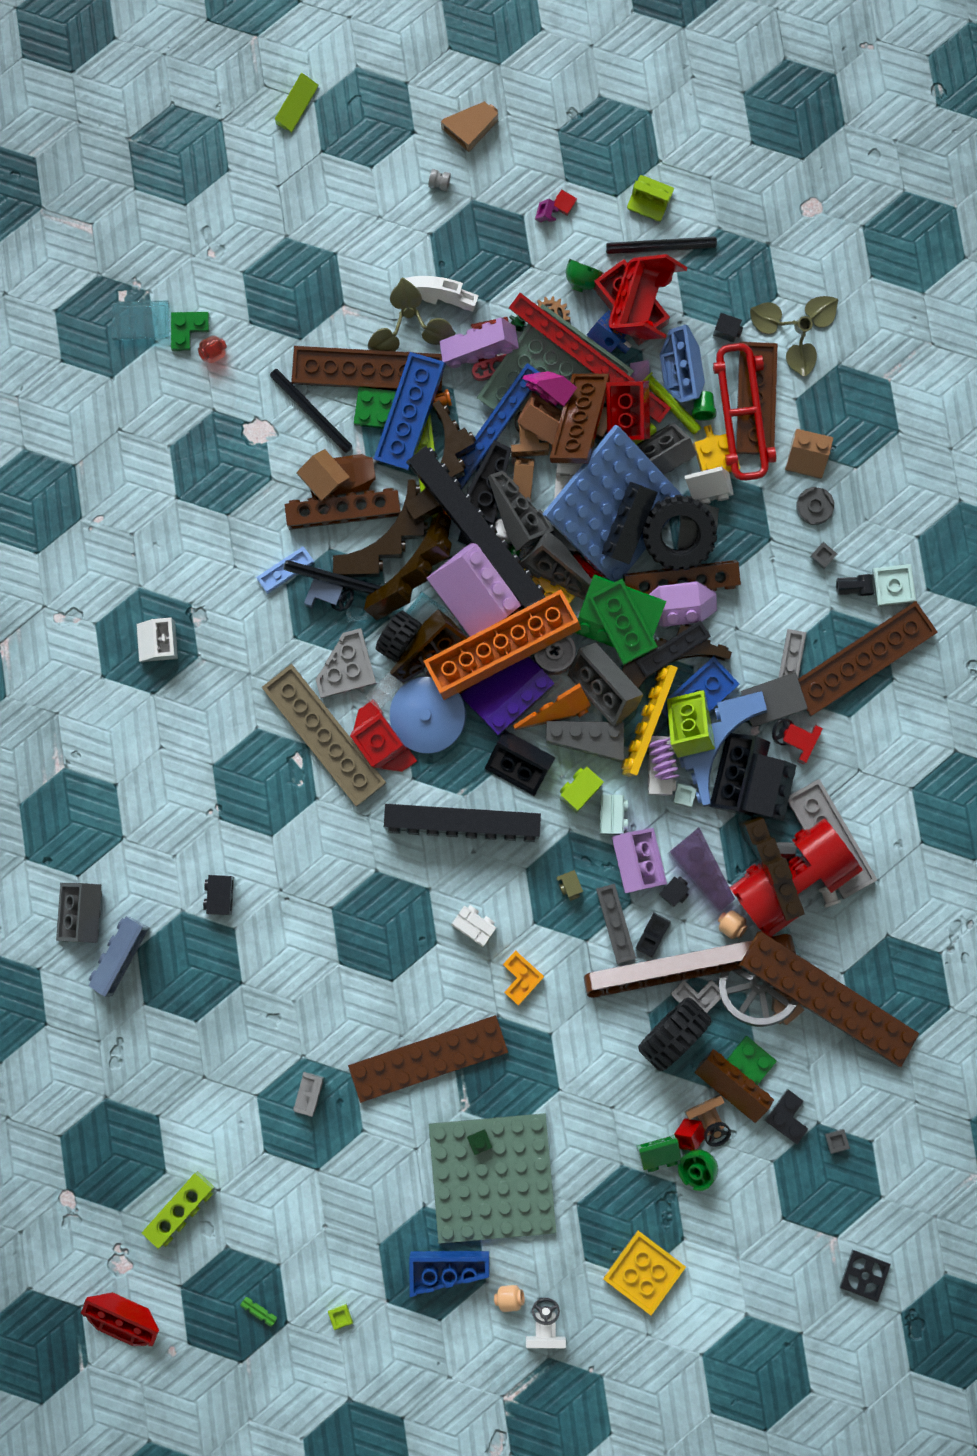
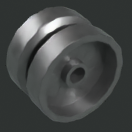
(556, 664)

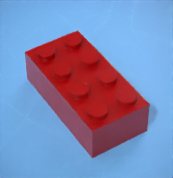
(608, 286)

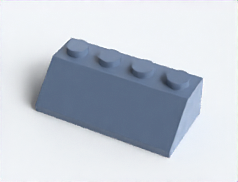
(118, 956)

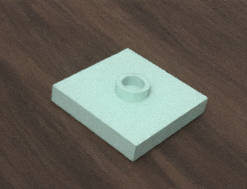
(894, 585)

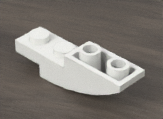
(444, 289)

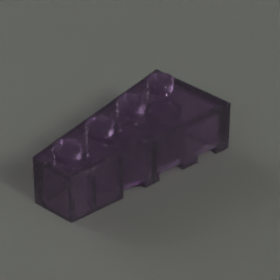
(702, 869)

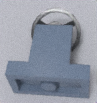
(329, 593)

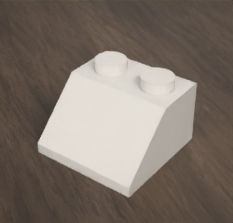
(710, 485)

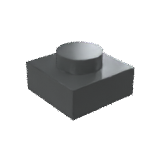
(823, 555)
(837, 1141)

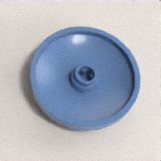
(425, 719)

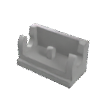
(308, 1094)

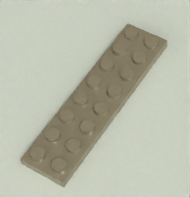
(323, 735)

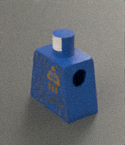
(607, 337)

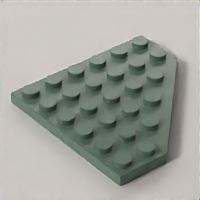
(542, 356)

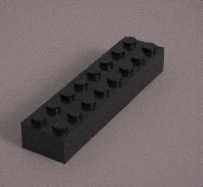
(462, 821)

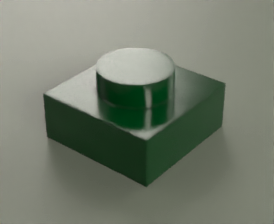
(479, 1142)

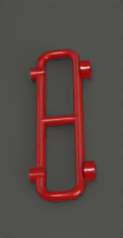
(754, 364)

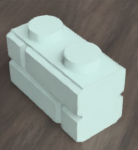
(612, 814)

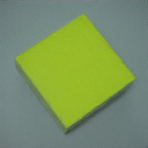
(340, 1317)

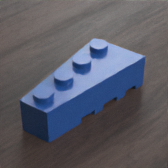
(445, 1269)

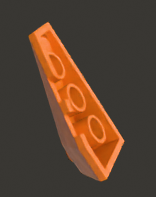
(567, 705)

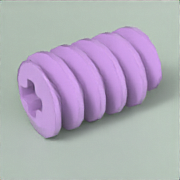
(663, 759)

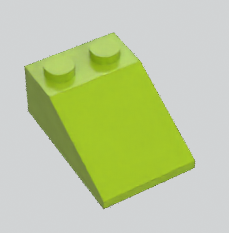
(690, 724)

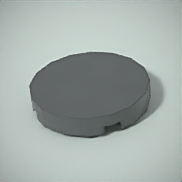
(815, 505)

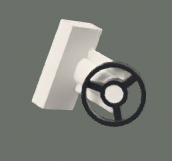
(545, 1327)

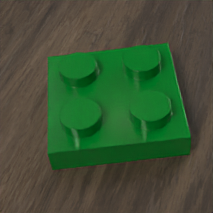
(373, 407)
(751, 1060)

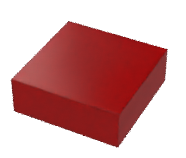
(565, 202)

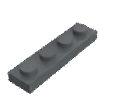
(615, 923)

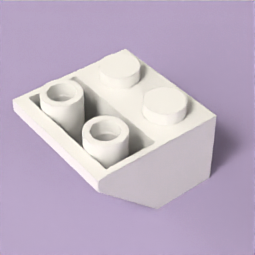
(157, 640)

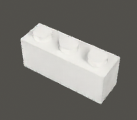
(659, 786)

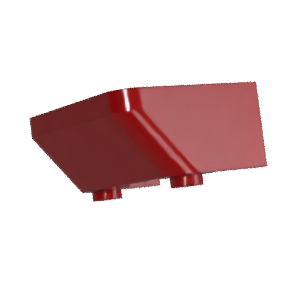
(638, 293)

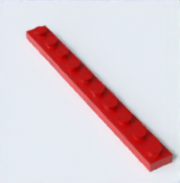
(578, 348)

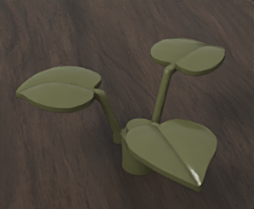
(407, 298)
(821, 313)

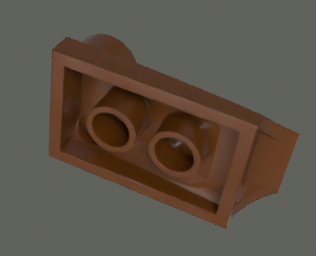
(361, 474)

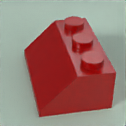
(629, 408)

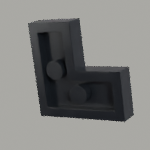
(782, 1117)

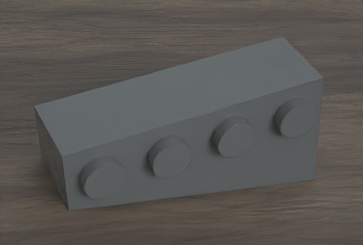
(588, 737)

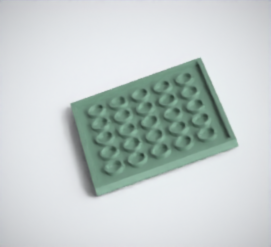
(498, 1190)

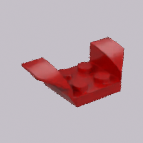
(379, 741)

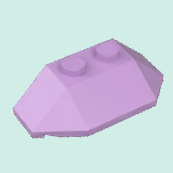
(685, 603)

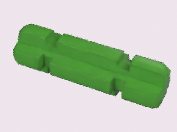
(258, 1311)

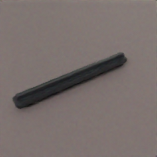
(661, 245)
(310, 410)
(330, 577)

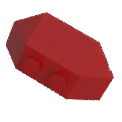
(121, 1319)

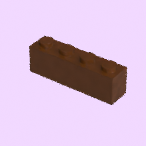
(734, 1086)

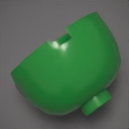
(581, 275)
(698, 1169)

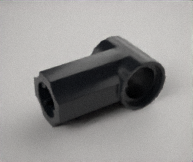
(861, 585)

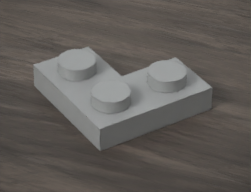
(705, 998)

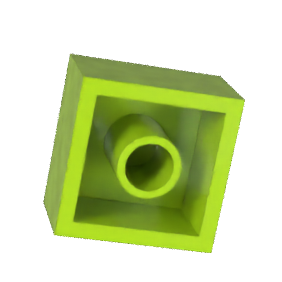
(581, 789)

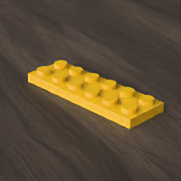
(650, 718)

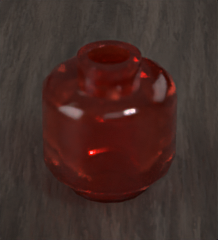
(212, 349)

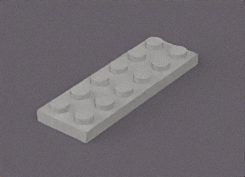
(813, 805)

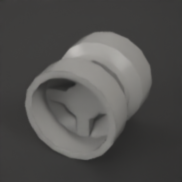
(439, 180)

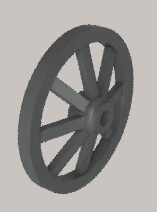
(759, 990)

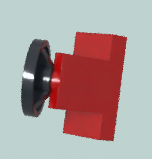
(797, 737)

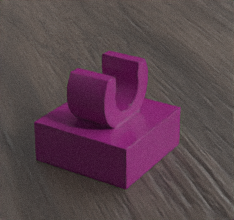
(545, 211)

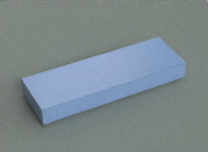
(277, 575)

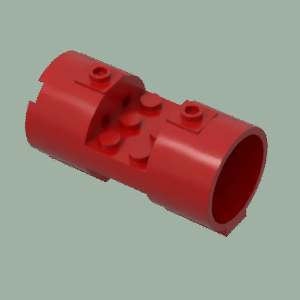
(822, 858)

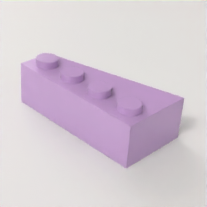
(479, 343)

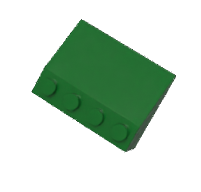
(591, 626)

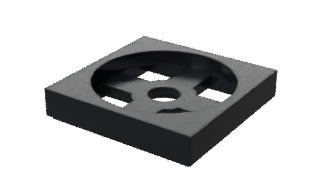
(884, 1266)

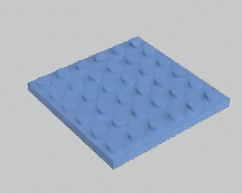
(595, 492)

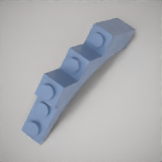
(732, 715)

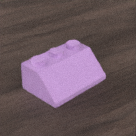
(639, 860)

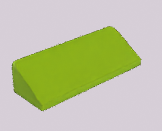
(296, 102)

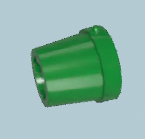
(704, 407)

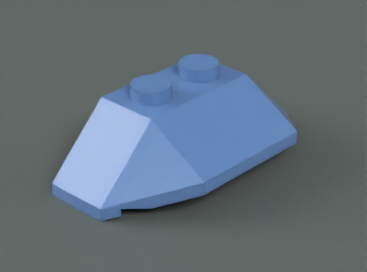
(682, 365)

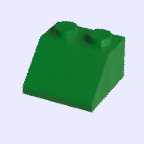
(659, 1153)

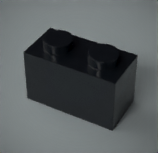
(219, 895)

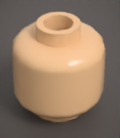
(732, 924)
(509, 1298)

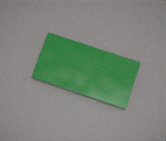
(622, 621)

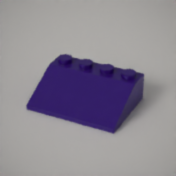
(508, 694)

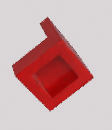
(690, 1134)

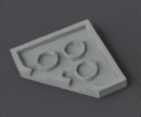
(346, 666)

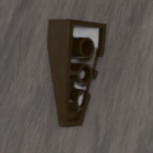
(432, 638)

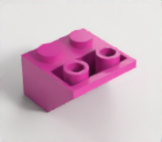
(551, 387)

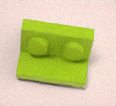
(650, 198)

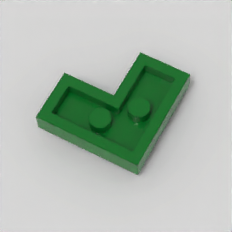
(183, 324)

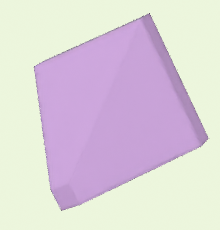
(641, 370)

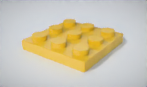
(644, 1272)

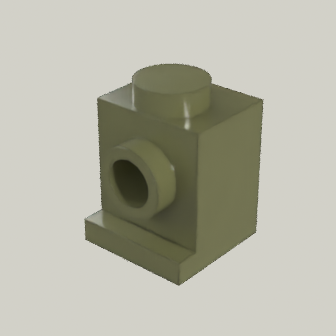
(570, 885)

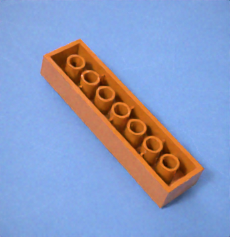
(502, 644)

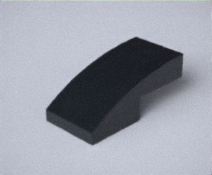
(652, 934)

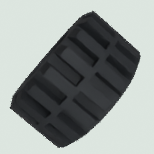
(397, 635)

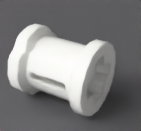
(829, 898)

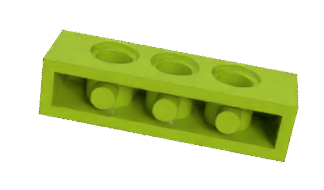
(155, 1232)

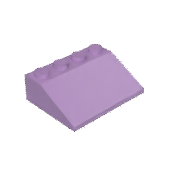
(473, 590)

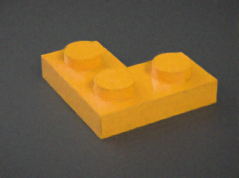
(526, 979)

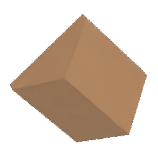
(322, 474)

